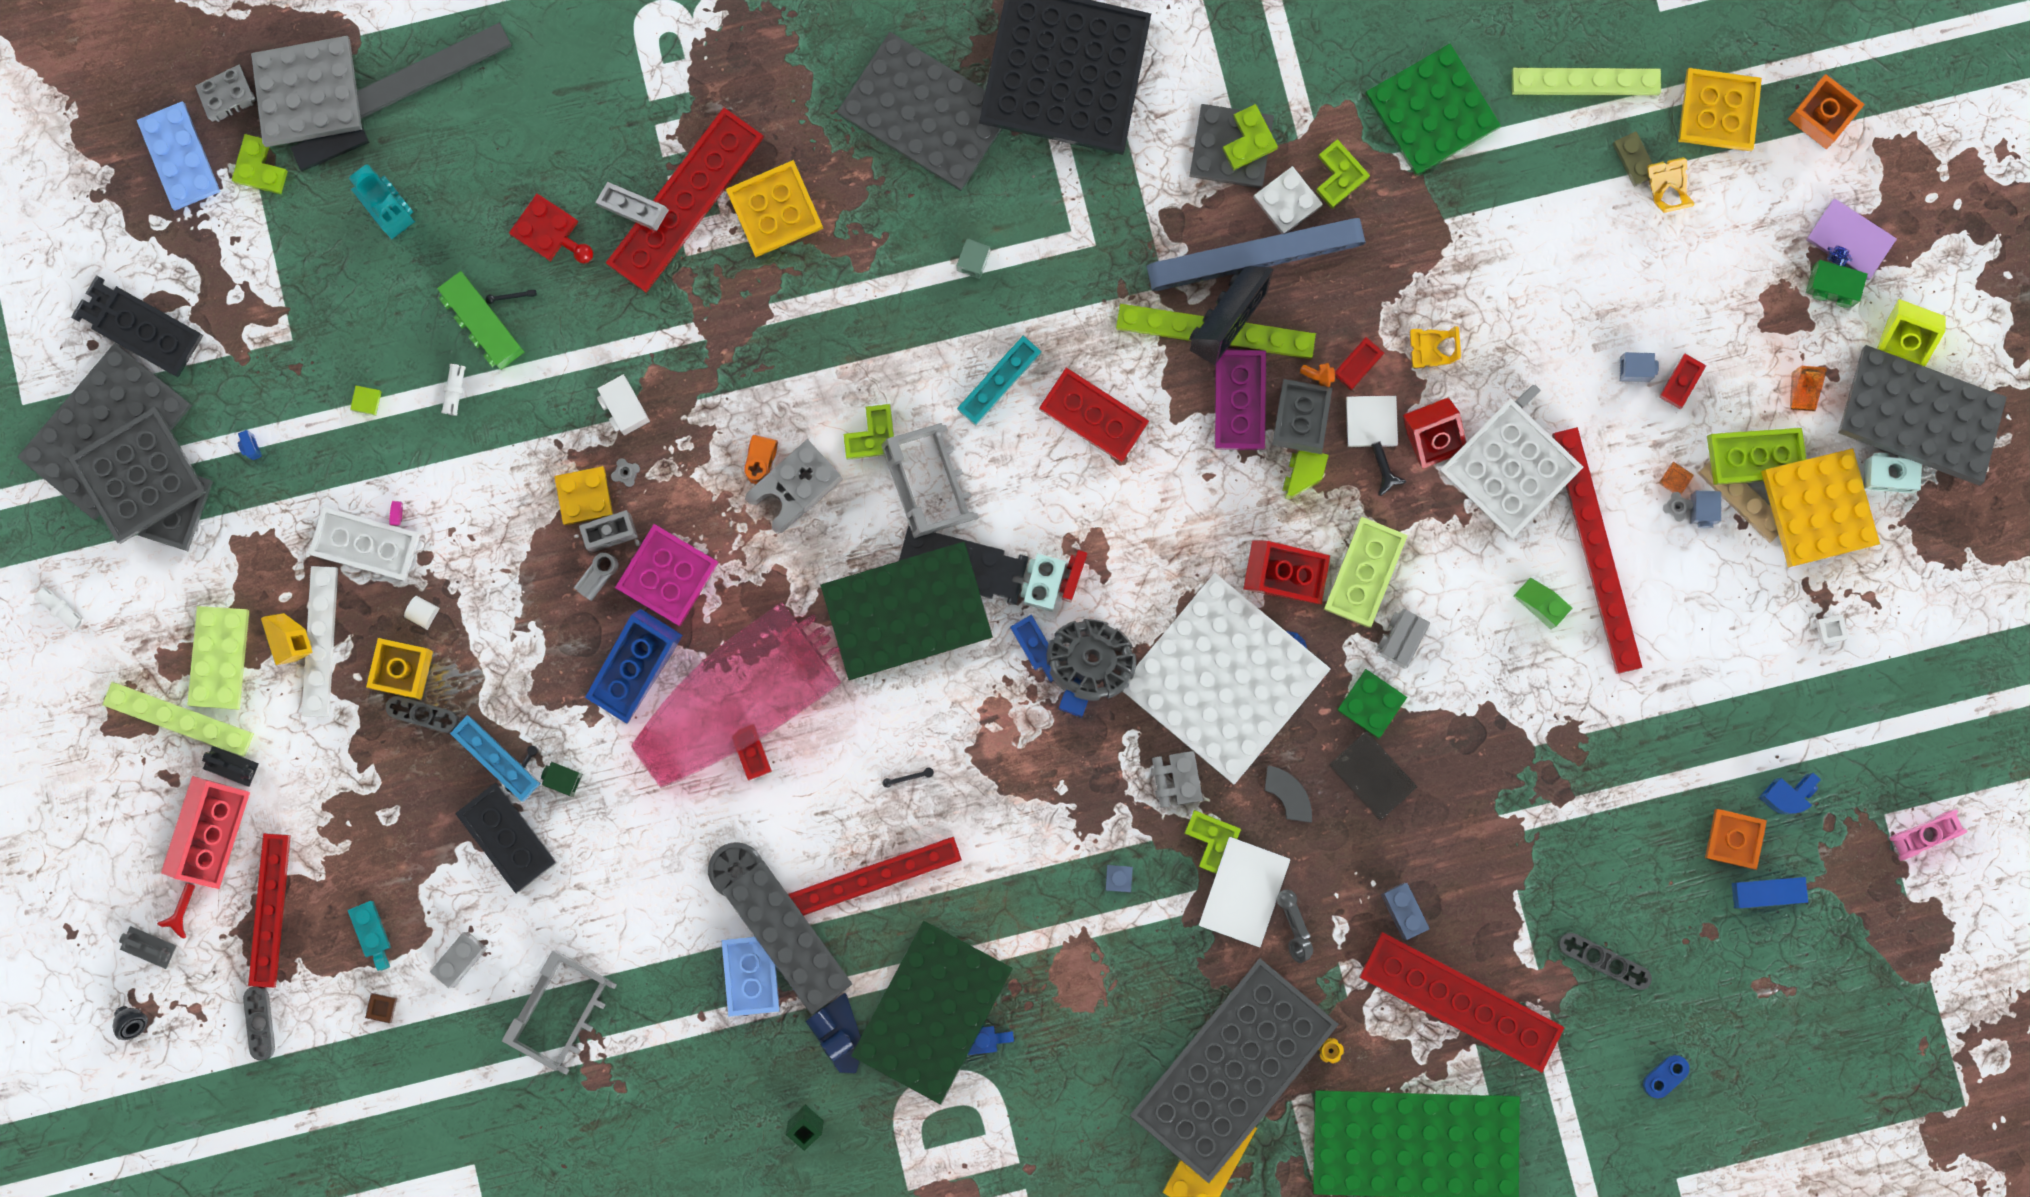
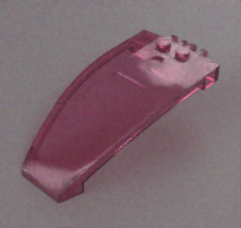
(737, 696)

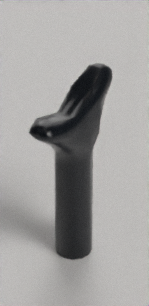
(1388, 477)

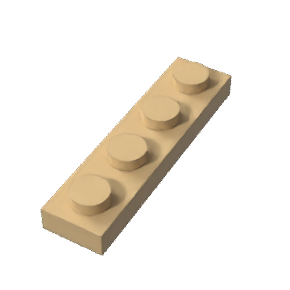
(1746, 503)

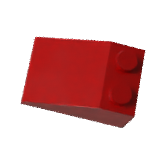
(1286, 571)

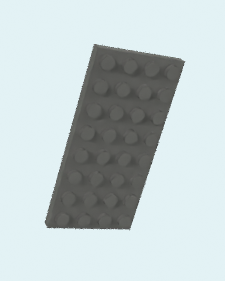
(1234, 1070)

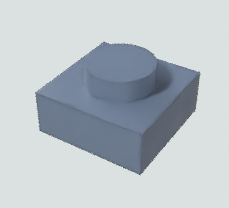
(1119, 878)

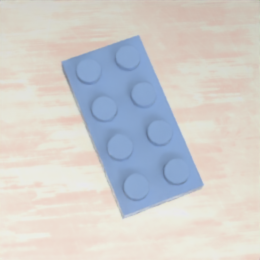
(178, 156)

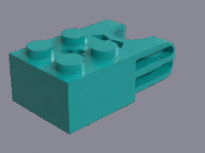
(381, 201)

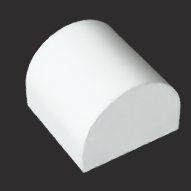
(421, 612)

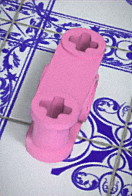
(1912, 842)

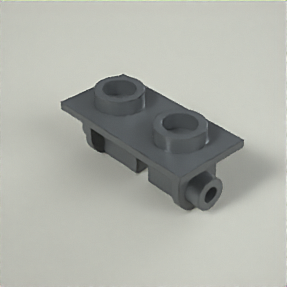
(147, 947)

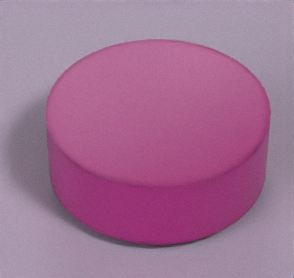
(396, 513)

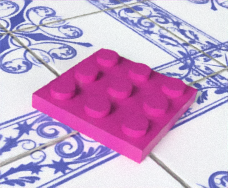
(666, 575)

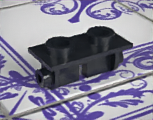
(230, 766)

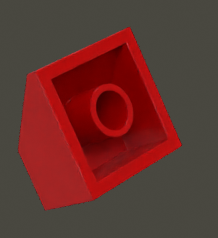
(1435, 432)

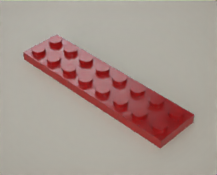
(688, 198)
(1461, 1002)

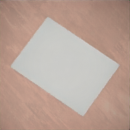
(1244, 892)

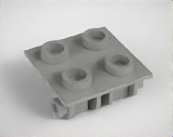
(225, 92)

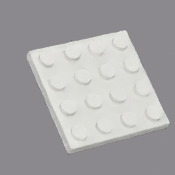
(1511, 468)

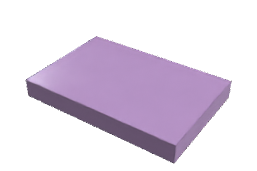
(1850, 230)

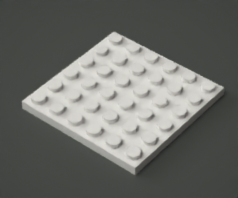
(1225, 678)

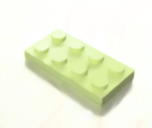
(1365, 572)
(218, 657)

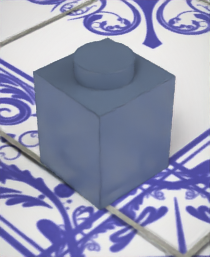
(1638, 367)
(1706, 508)

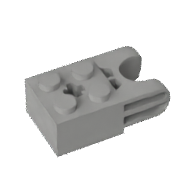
(796, 494)

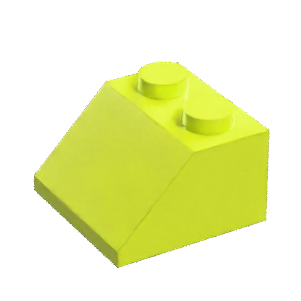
(1912, 332)

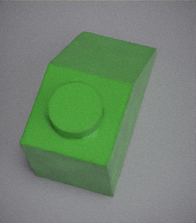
(1543, 603)

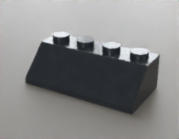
(1231, 313)

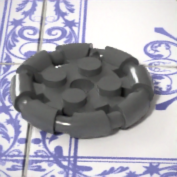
(1091, 672)

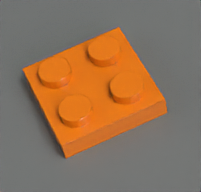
(1735, 839)

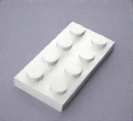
(364, 544)

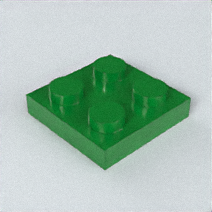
(1372, 703)

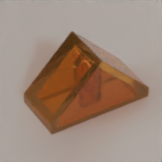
(1806, 387)

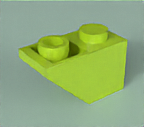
(1306, 472)

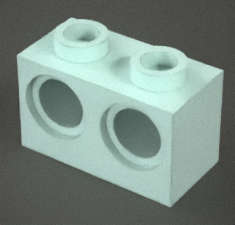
(1048, 583)

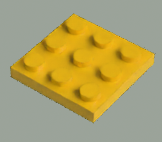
(1720, 109)
(774, 208)

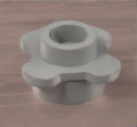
(627, 479)
(1670, 507)

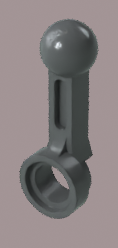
(1299, 947)

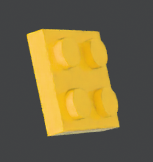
(583, 495)

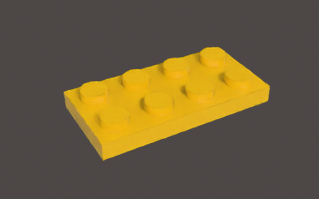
(1187, 1183)

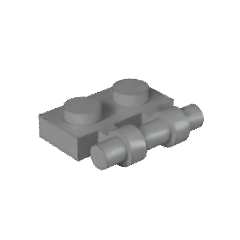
(1184, 776)

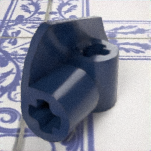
(837, 1033)

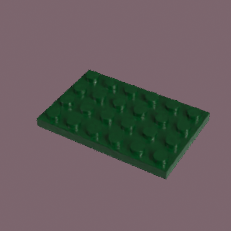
(906, 611)
(932, 1012)

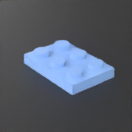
(749, 978)

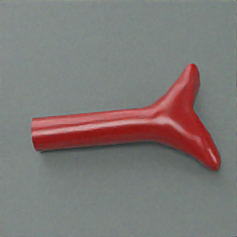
(176, 919)

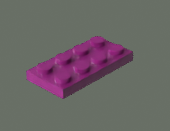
(1240, 400)

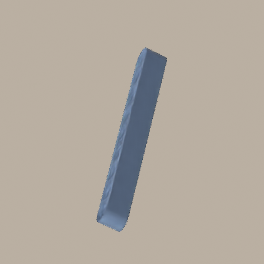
(1256, 253)

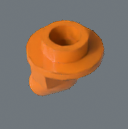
(1325, 374)

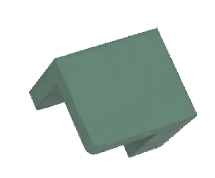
(973, 258)

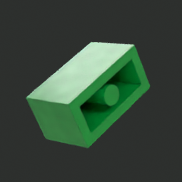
(1836, 284)

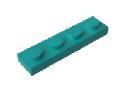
(999, 380)

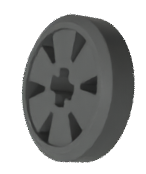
(726, 857)

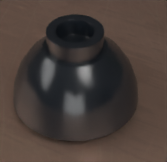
(128, 1023)

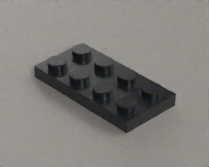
(506, 838)

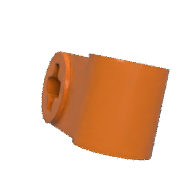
(760, 454)

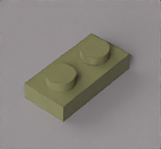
(1633, 157)

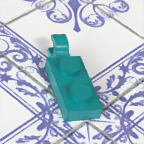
(371, 933)

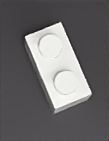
(623, 405)

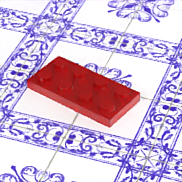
(1094, 415)

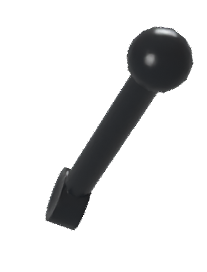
(491, 299)
(532, 751)
(928, 772)

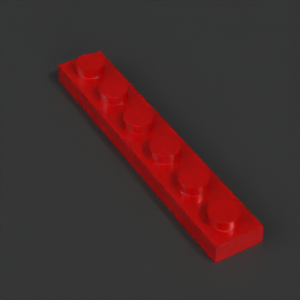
(269, 910)

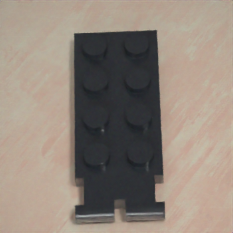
(138, 327)
(991, 567)

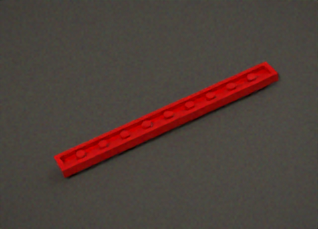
(1599, 558)

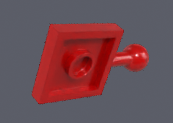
(546, 228)

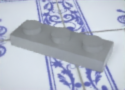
(632, 206)

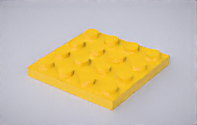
(1820, 507)

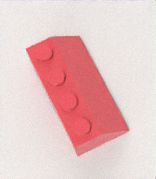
(205, 832)

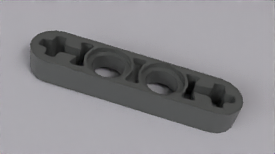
(1604, 961)

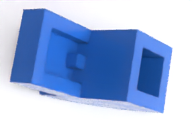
(1789, 800)

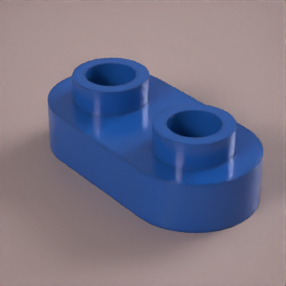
(1666, 1075)

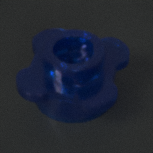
(1839, 255)

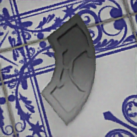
(1290, 793)

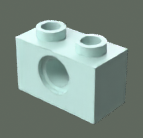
(1878, 478)

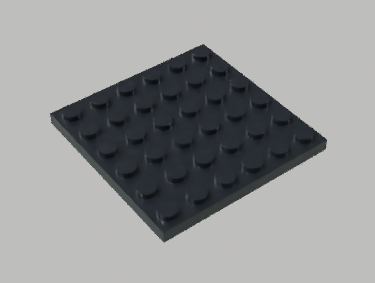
(1066, 71)

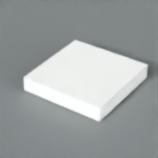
(1371, 420)

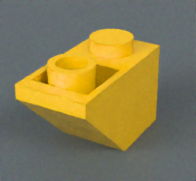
(286, 639)

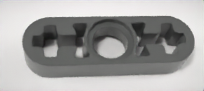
(431, 709)
(249, 1017)

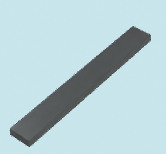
(432, 69)

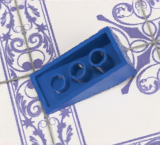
(633, 665)

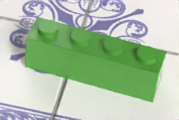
(480, 320)

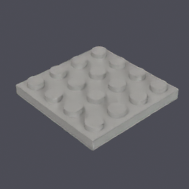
(306, 91)

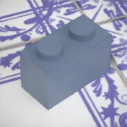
(1405, 911)

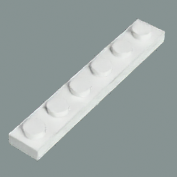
(321, 638)

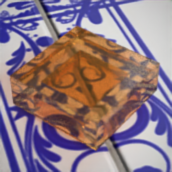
(1676, 478)

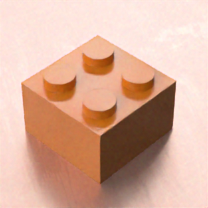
(1826, 111)

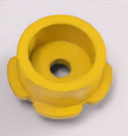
(1338, 1050)

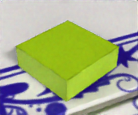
(365, 400)

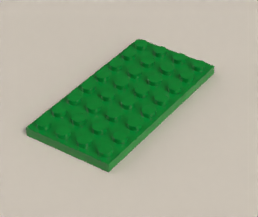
(1415, 1144)

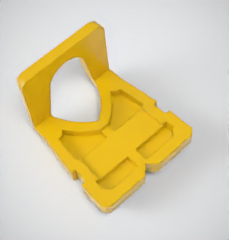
(1669, 175)
(1425, 347)

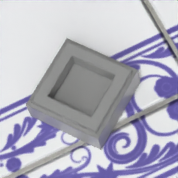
(1527, 396)

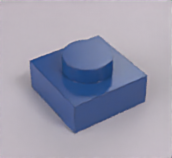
(248, 445)

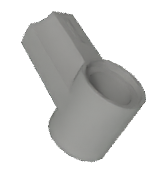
(595, 578)

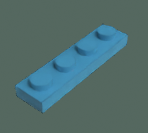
(495, 758)

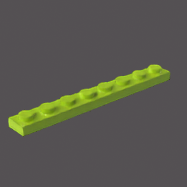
(1181, 326)

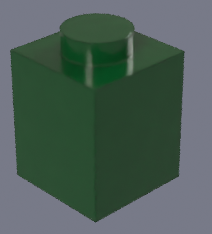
(561, 779)
(804, 1127)

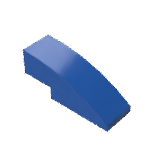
(1769, 892)

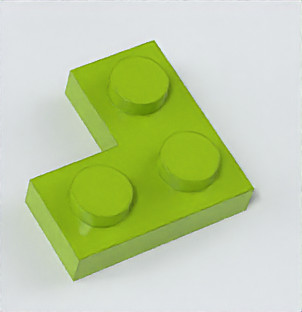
(1256, 139)
(253, 171)
(1346, 174)
(869, 442)
(1215, 834)

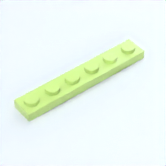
(1585, 81)
(178, 719)

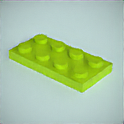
(1743, 455)

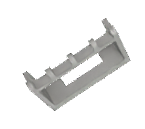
(913, 513)
(518, 1024)

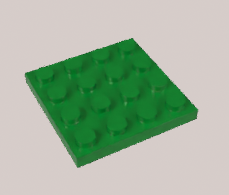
(1433, 109)

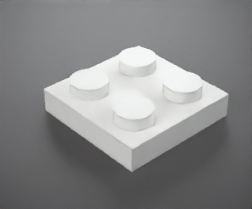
(1287, 200)

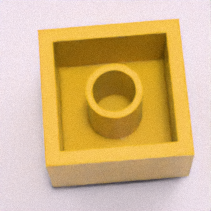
(399, 669)

